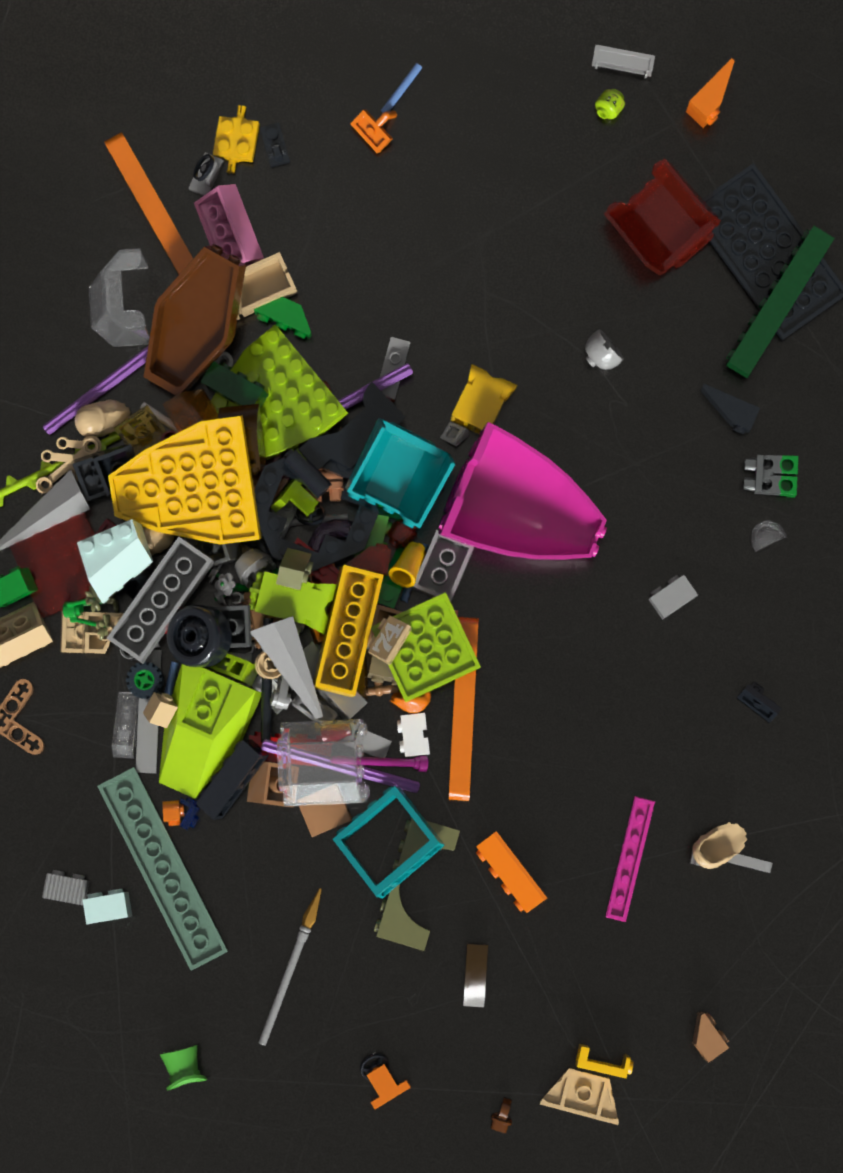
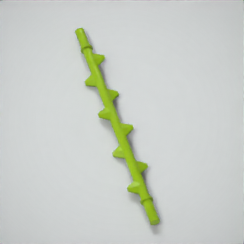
(46, 469)

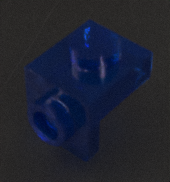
(190, 818)

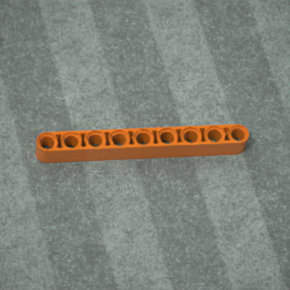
(149, 201)
(463, 722)

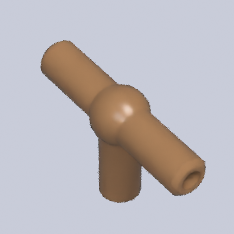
(379, 689)

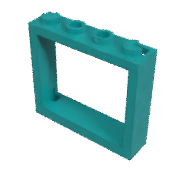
(411, 863)

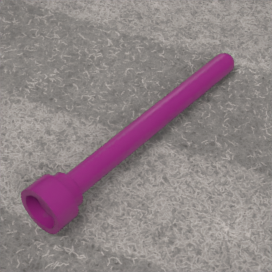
(419, 763)

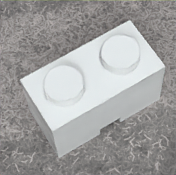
(413, 739)

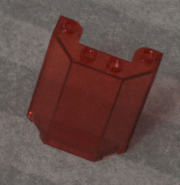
(664, 220)

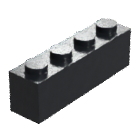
(232, 778)

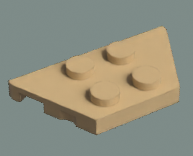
(583, 1095)

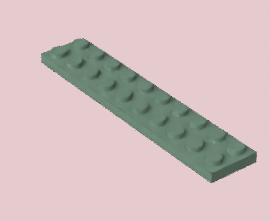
(162, 868)

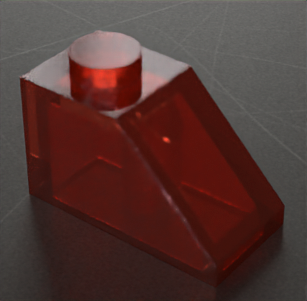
(373, 559)

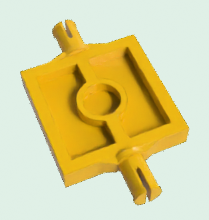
(236, 139)

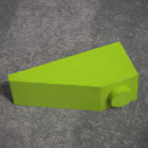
(236, 669)

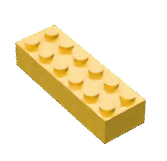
(347, 631)

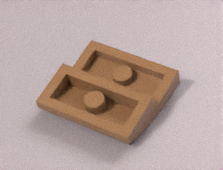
(325, 817)

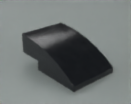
(96, 467)

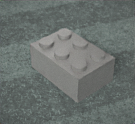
(443, 567)

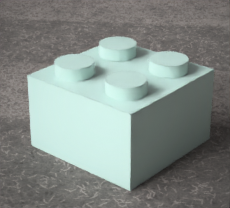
(108, 907)

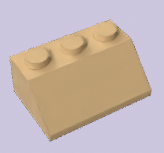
(22, 633)

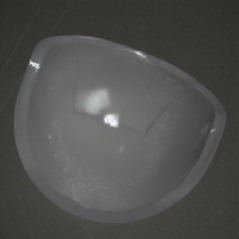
(766, 534)

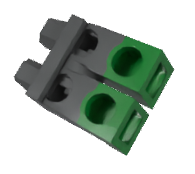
(766, 472)

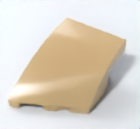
(84, 638)

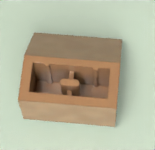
(707, 1039)

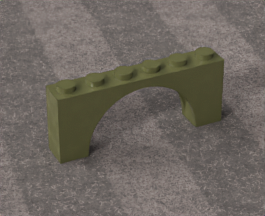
(395, 922)

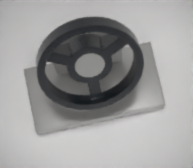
(205, 174)

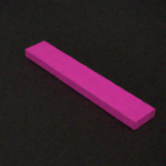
(630, 859)

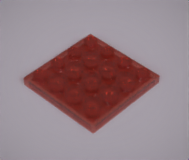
(56, 563)

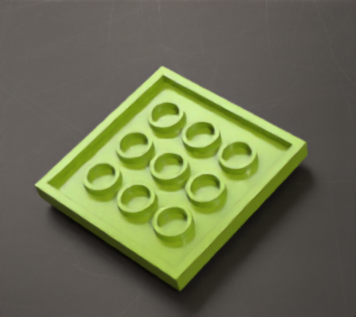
(434, 649)

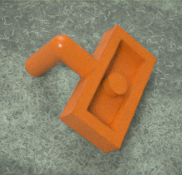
(372, 129)

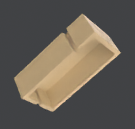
(265, 283)

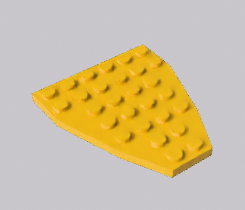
(192, 485)

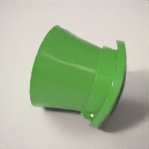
(182, 1067)

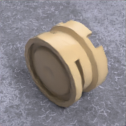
(265, 667)

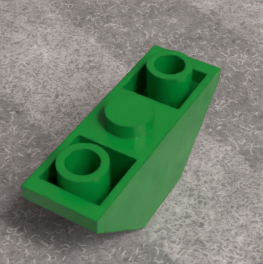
(286, 316)

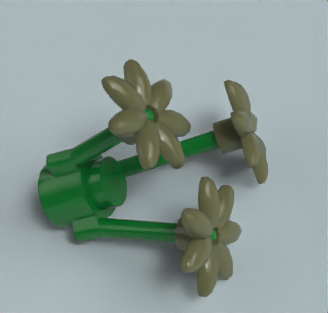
(75, 609)

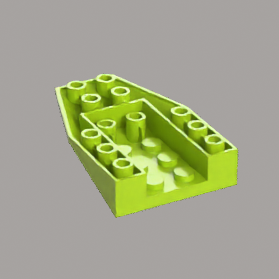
(204, 729)

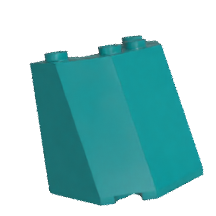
(400, 472)

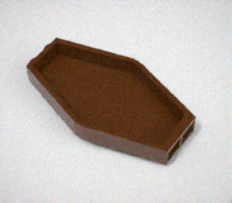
(194, 320)

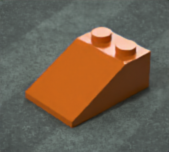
(706, 103)

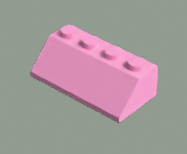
(228, 223)

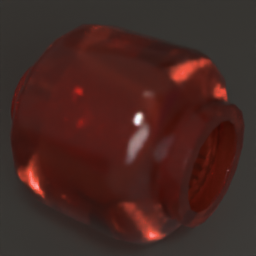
(401, 534)

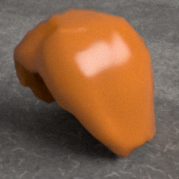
(413, 706)

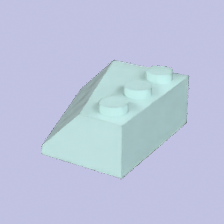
(115, 557)

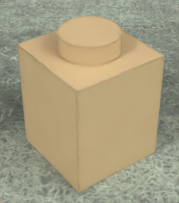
(160, 709)

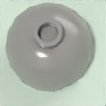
(602, 351)

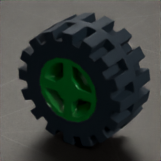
(139, 676)

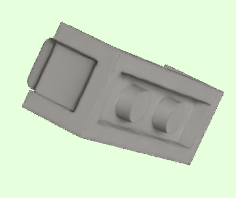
(623, 60)

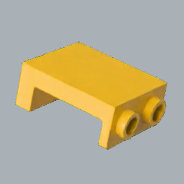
(620, 1071)

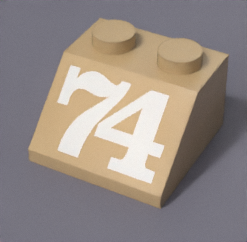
(389, 639)

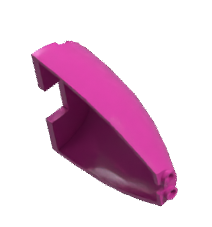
(519, 503)

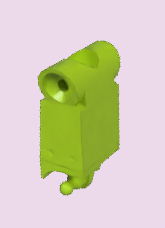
(305, 605)

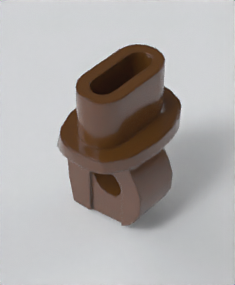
(502, 1120)

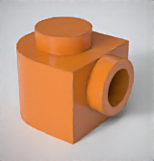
(173, 812)

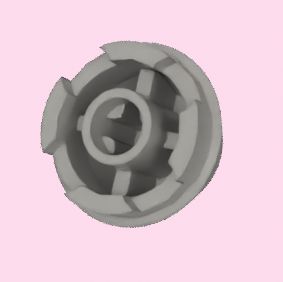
(251, 563)

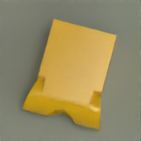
(481, 400)

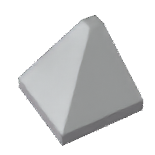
(455, 433)

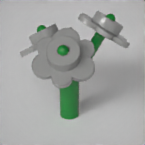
(225, 585)

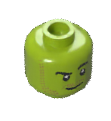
(610, 104)

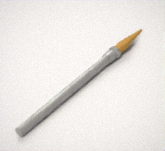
(308, 920)

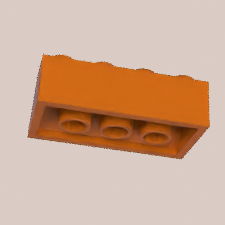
(511, 872)

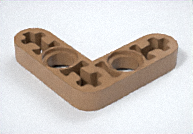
(11, 724)

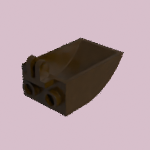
(253, 432)

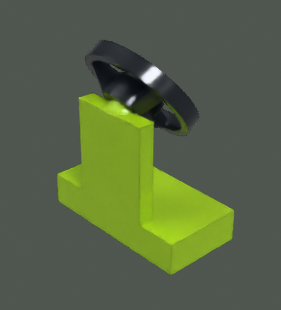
(302, 500)

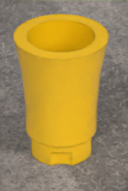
(408, 565)

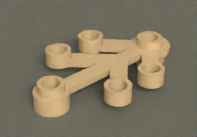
(67, 458)

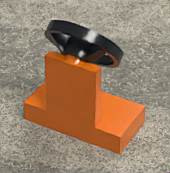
(382, 1080)

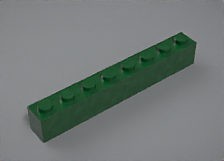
(780, 301)

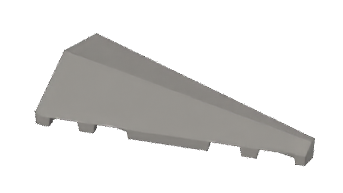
(56, 506)
(285, 650)

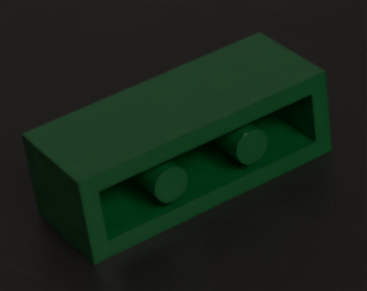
(234, 386)

